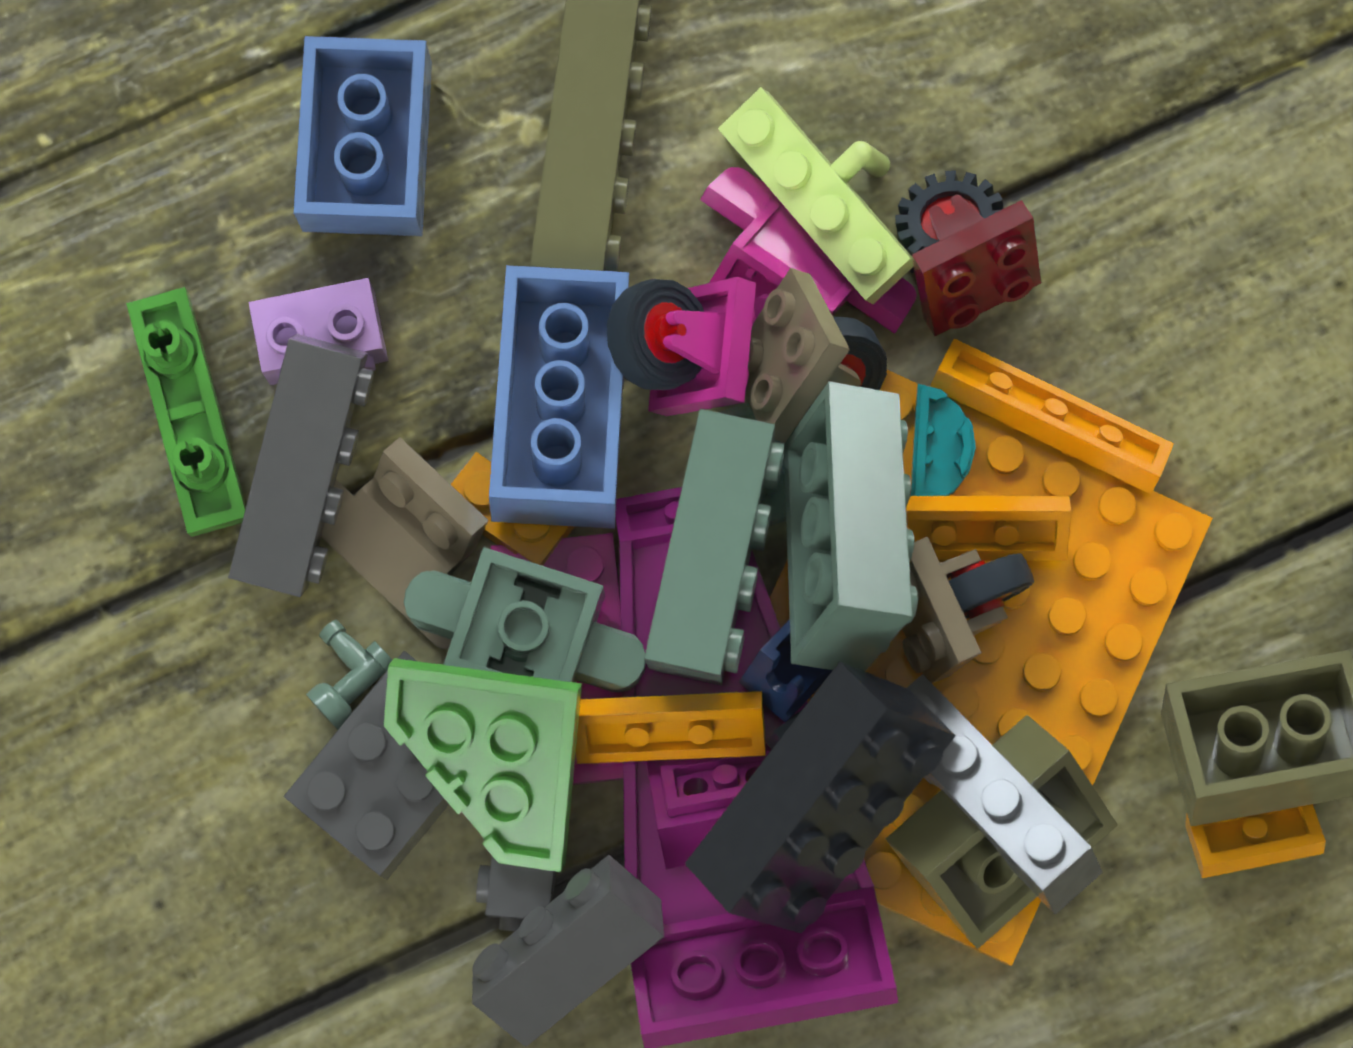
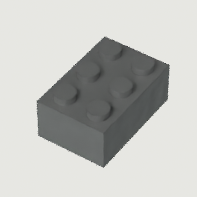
(369, 788)

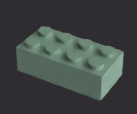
(848, 528)
(711, 548)

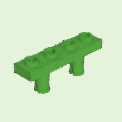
(187, 411)

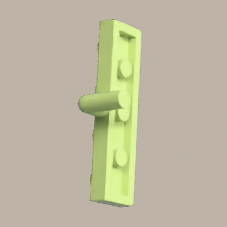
(820, 194)

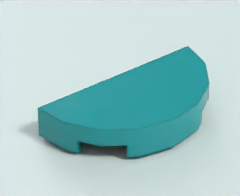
(940, 444)

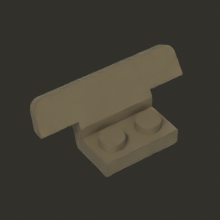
(404, 526)

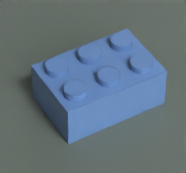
(363, 136)

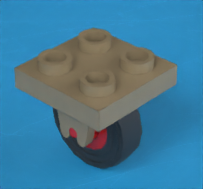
(800, 349)
(939, 635)

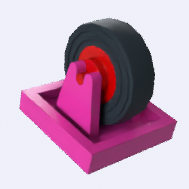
(684, 342)

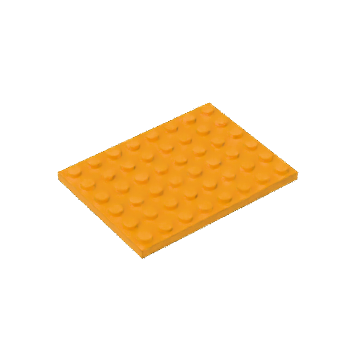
(1069, 639)

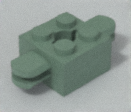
(525, 623)

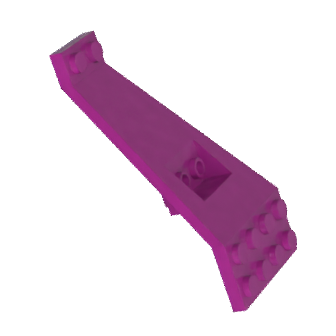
(713, 967)

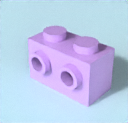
(334, 313)

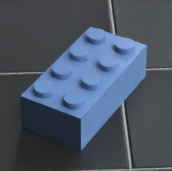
(557, 400)

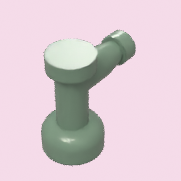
(365, 666)

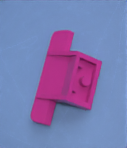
(777, 242)

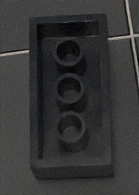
(820, 799)

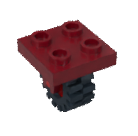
(966, 249)

